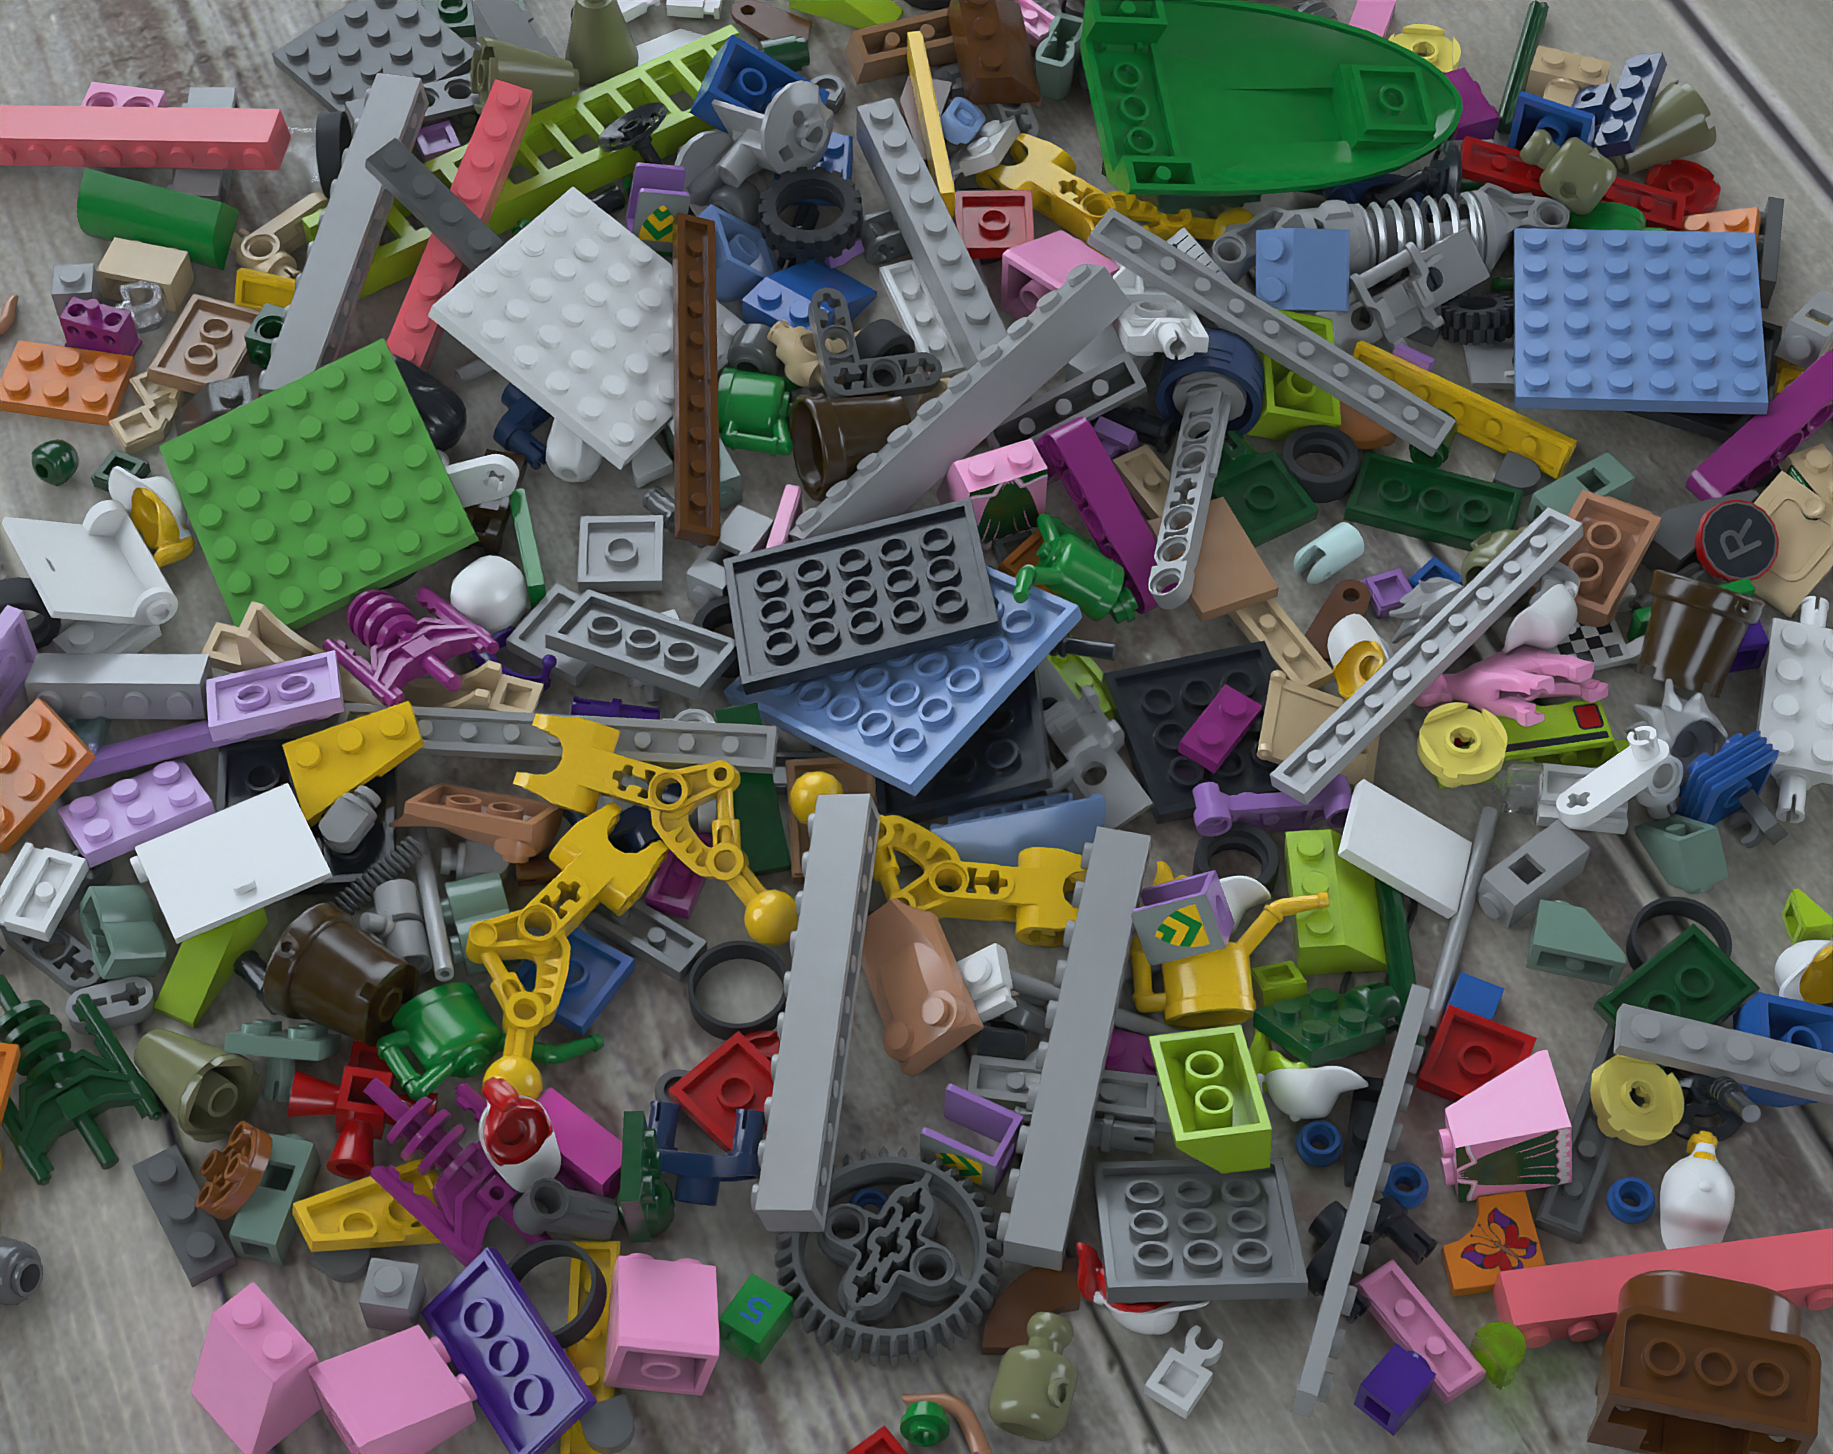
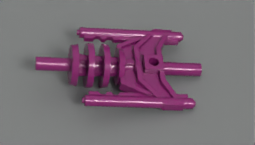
(406, 647)
(467, 1191)

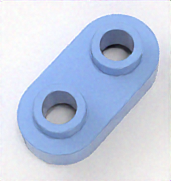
(961, 121)

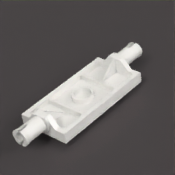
(1156, 320)
(1799, 705)

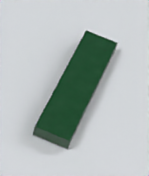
(757, 806)

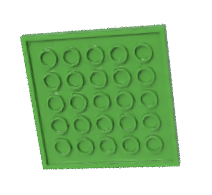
(318, 491)

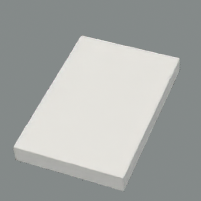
(1405, 849)

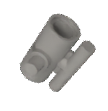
(399, 923)

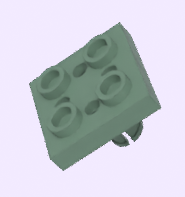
(282, 1049)

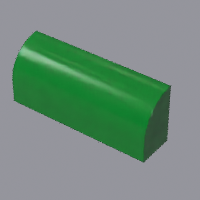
(156, 216)

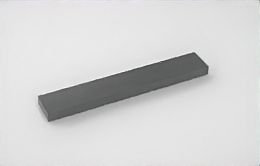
(1569, 1205)

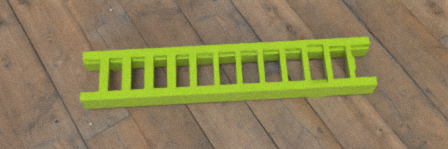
(555, 129)

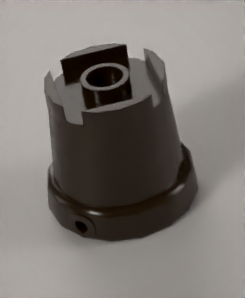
(838, 434)
(1694, 631)
(338, 976)

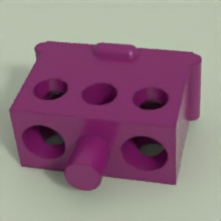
(99, 328)

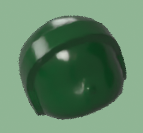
(55, 461)

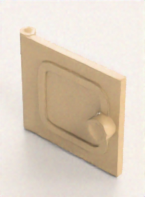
(1803, 546)
(1295, 714)

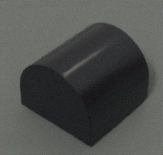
(1002, 1040)

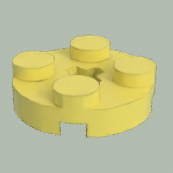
(1430, 40)
(1457, 765)
(1620, 1115)

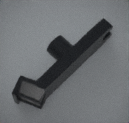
(1360, 1120)

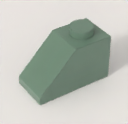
(1685, 852)
(1573, 944)

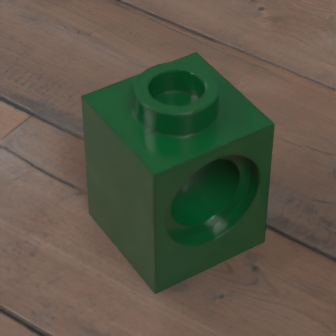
(262, 333)

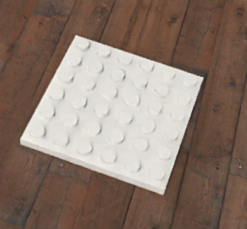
(579, 324)

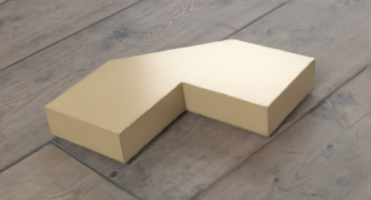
(150, 422)

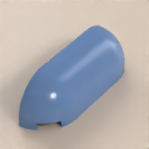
(1003, 830)

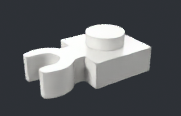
(1183, 1377)

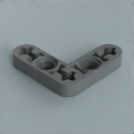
(849, 364)
(60, 968)

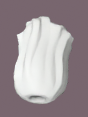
(569, 455)

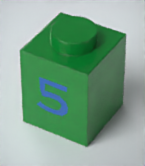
(755, 1319)

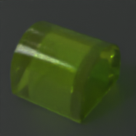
(1499, 1351)

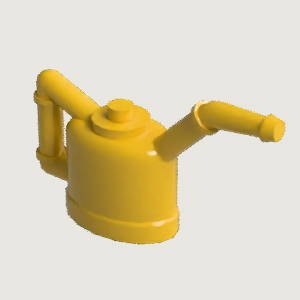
(1213, 985)

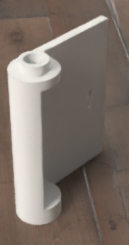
(94, 568)
(231, 863)

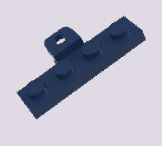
(1625, 109)

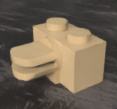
(1562, 74)

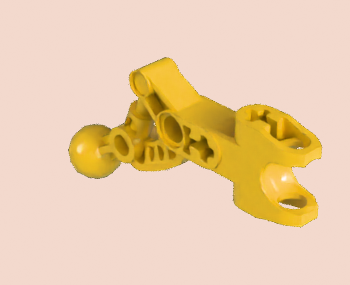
(1081, 206)
(594, 770)
(590, 876)
(1022, 894)

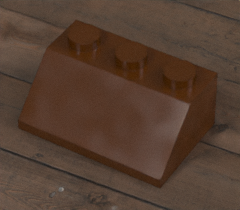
(993, 52)

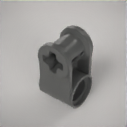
(883, 237)

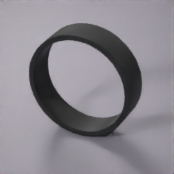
(331, 140)
(1680, 907)
(730, 951)
(595, 1304)

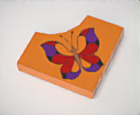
(1499, 1241)

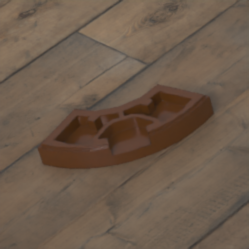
(1030, 1293)

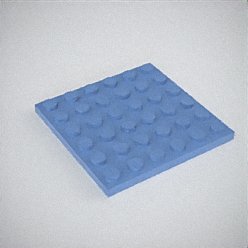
(1638, 321)
(919, 709)

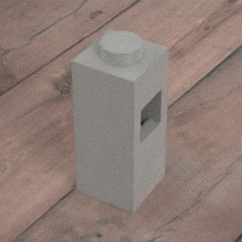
(1806, 338)
(740, 534)
(1532, 874)

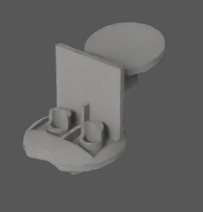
(785, 138)

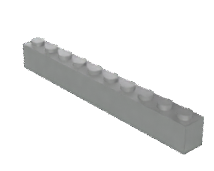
(928, 231)
(346, 236)
(971, 405)
(817, 1015)
(1076, 1051)

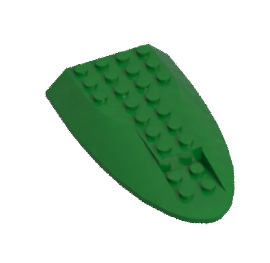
(1253, 98)

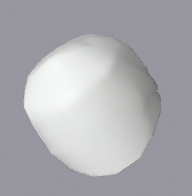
(490, 593)

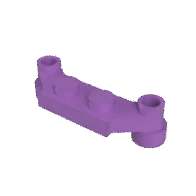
(1269, 810)

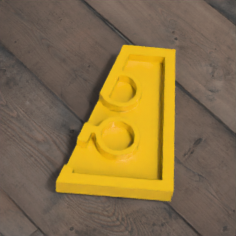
(350, 756)
(364, 1215)

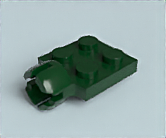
(1260, 491)
(1331, 1024)
(643, 1199)

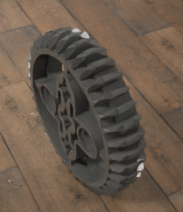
(898, 1271)

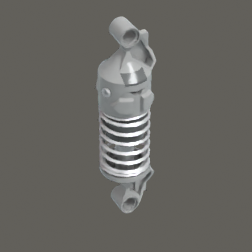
(1381, 233)

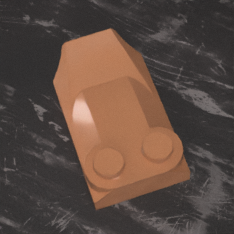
(1606, 554)
(509, 823)
(916, 986)

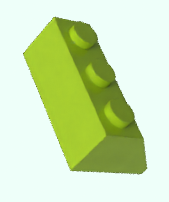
(1290, 399)
(1349, 930)
(1213, 1098)

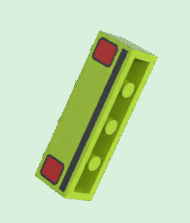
(1569, 735)

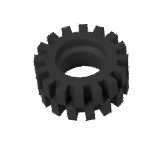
(1478, 319)

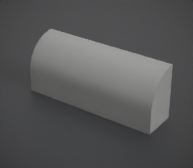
(1083, 396)

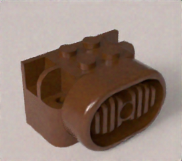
(1706, 1369)

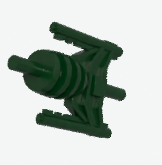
(63, 1086)

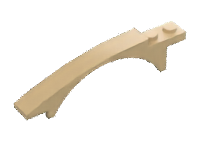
(268, 641)

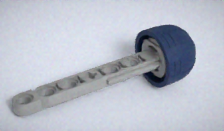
(1207, 398)

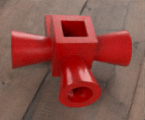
(357, 1115)

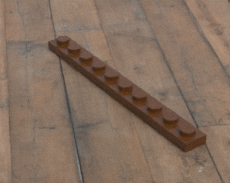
(695, 381)

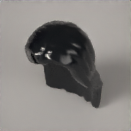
(437, 404)

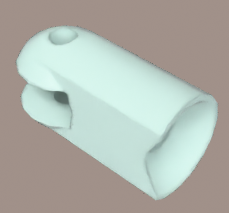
(1330, 552)

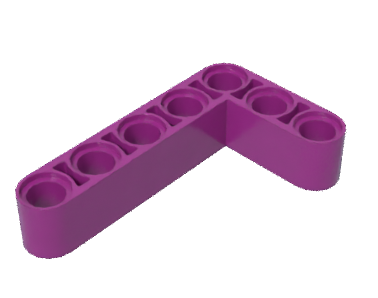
(1768, 436)
(1103, 502)

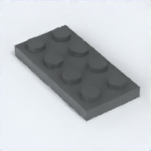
(642, 644)

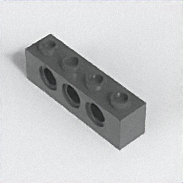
(447, 100)

